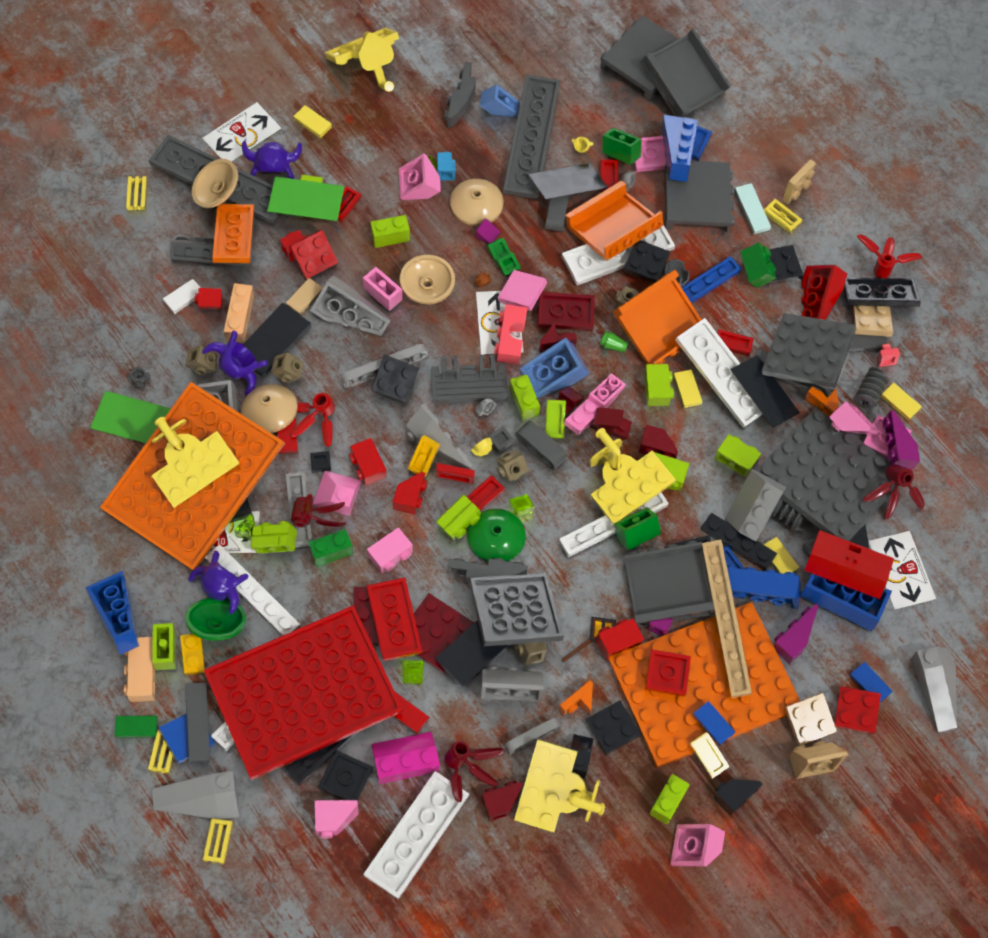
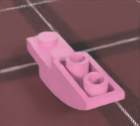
(600, 397)

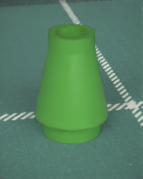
(613, 342)

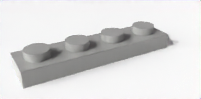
(297, 488)

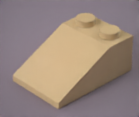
(816, 759)

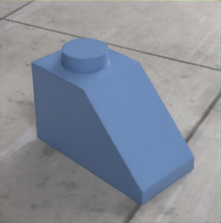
(499, 102)

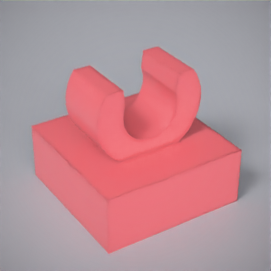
(888, 356)

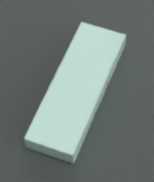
(752, 208)

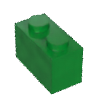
(621, 145)
(758, 264)
(637, 528)
(331, 548)

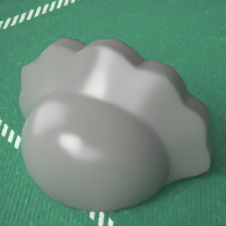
(629, 179)
(485, 407)

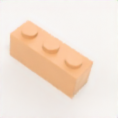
(239, 312)
(140, 672)

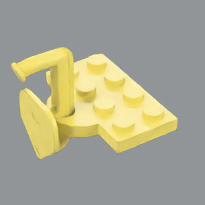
(373, 52)
(194, 465)
(630, 485)
(551, 788)

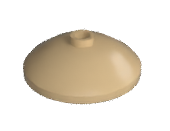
(215, 183)
(475, 209)
(427, 271)
(275, 413)

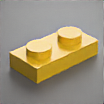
(424, 455)
(192, 654)

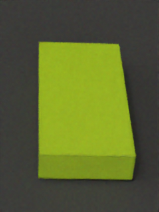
(555, 418)

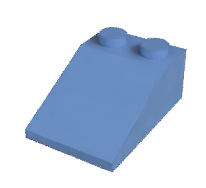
(555, 368)

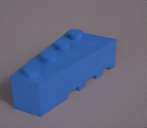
(846, 602)

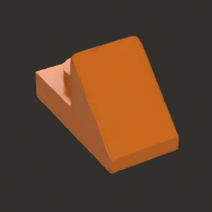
(818, 399)
(581, 697)

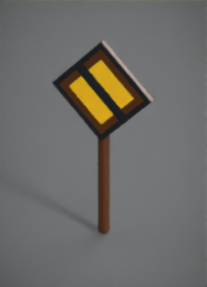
(596, 624)

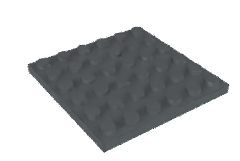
(828, 475)

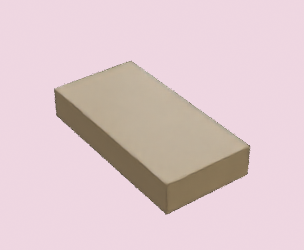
(304, 296)

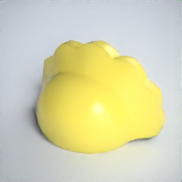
(582, 144)
(483, 447)

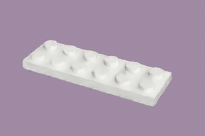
(588, 265)
(714, 363)
(415, 836)

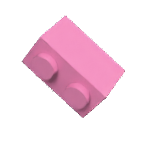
(382, 288)
(390, 551)

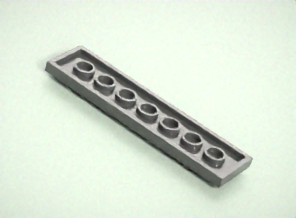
(531, 135)
(187, 161)

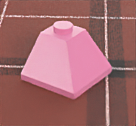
(418, 179)
(852, 420)
(336, 489)
(334, 816)
(696, 844)

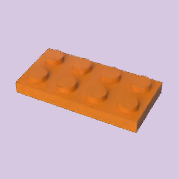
(233, 233)

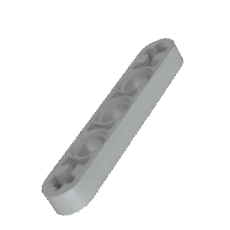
(370, 370)

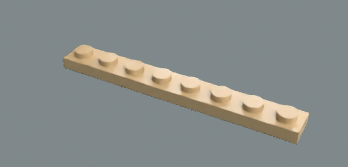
(727, 619)

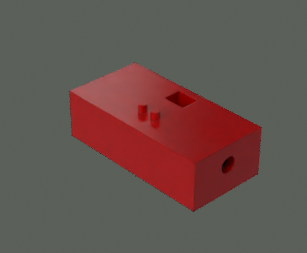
(849, 564)

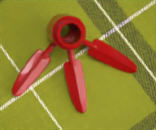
(885, 261)
(325, 407)

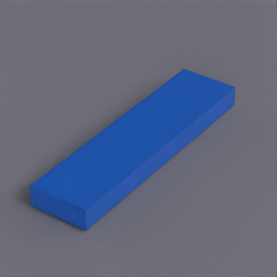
(711, 279)

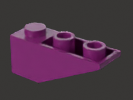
(901, 445)
(794, 641)

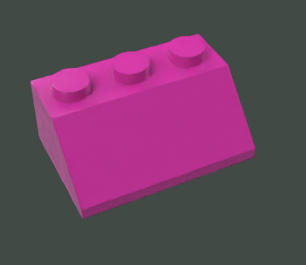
(405, 757)

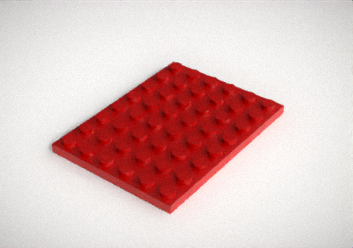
(302, 692)

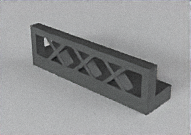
(194, 249)

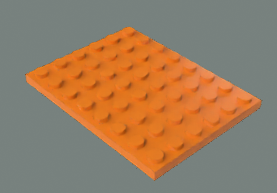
(199, 521)
(668, 719)

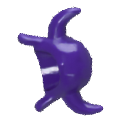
(271, 158)
(236, 360)
(219, 582)

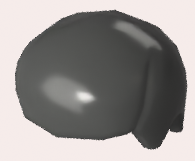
(677, 265)

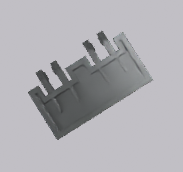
(469, 384)

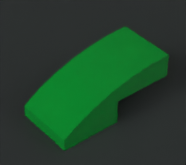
(503, 257)

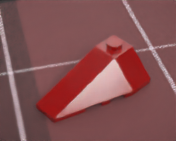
(821, 289)

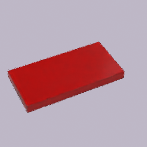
(394, 619)

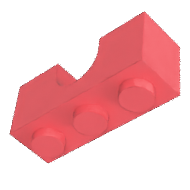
(512, 320)

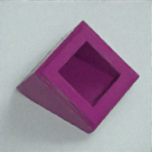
(487, 232)
(660, 627)

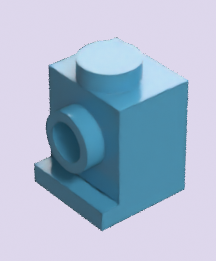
(446, 166)

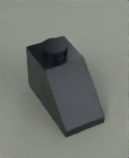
(584, 747)
(735, 793)

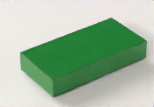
(136, 726)

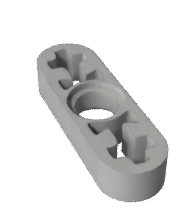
(531, 736)

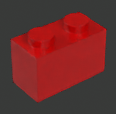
(368, 462)
(619, 638)

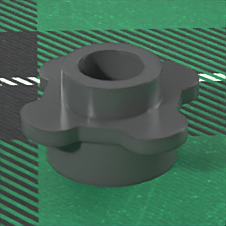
(138, 371)

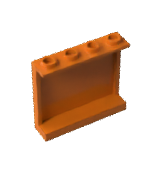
(612, 221)
(657, 318)

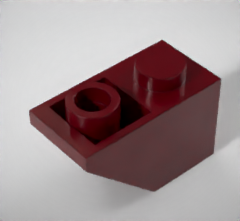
(658, 441)
(500, 802)

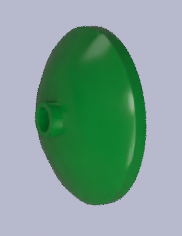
(491, 545)
(212, 620)

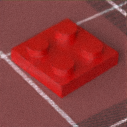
(313, 254)
(668, 672)
(857, 710)

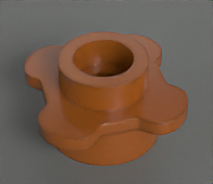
(482, 279)

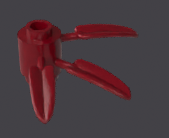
(899, 476)
(303, 509)
(458, 755)

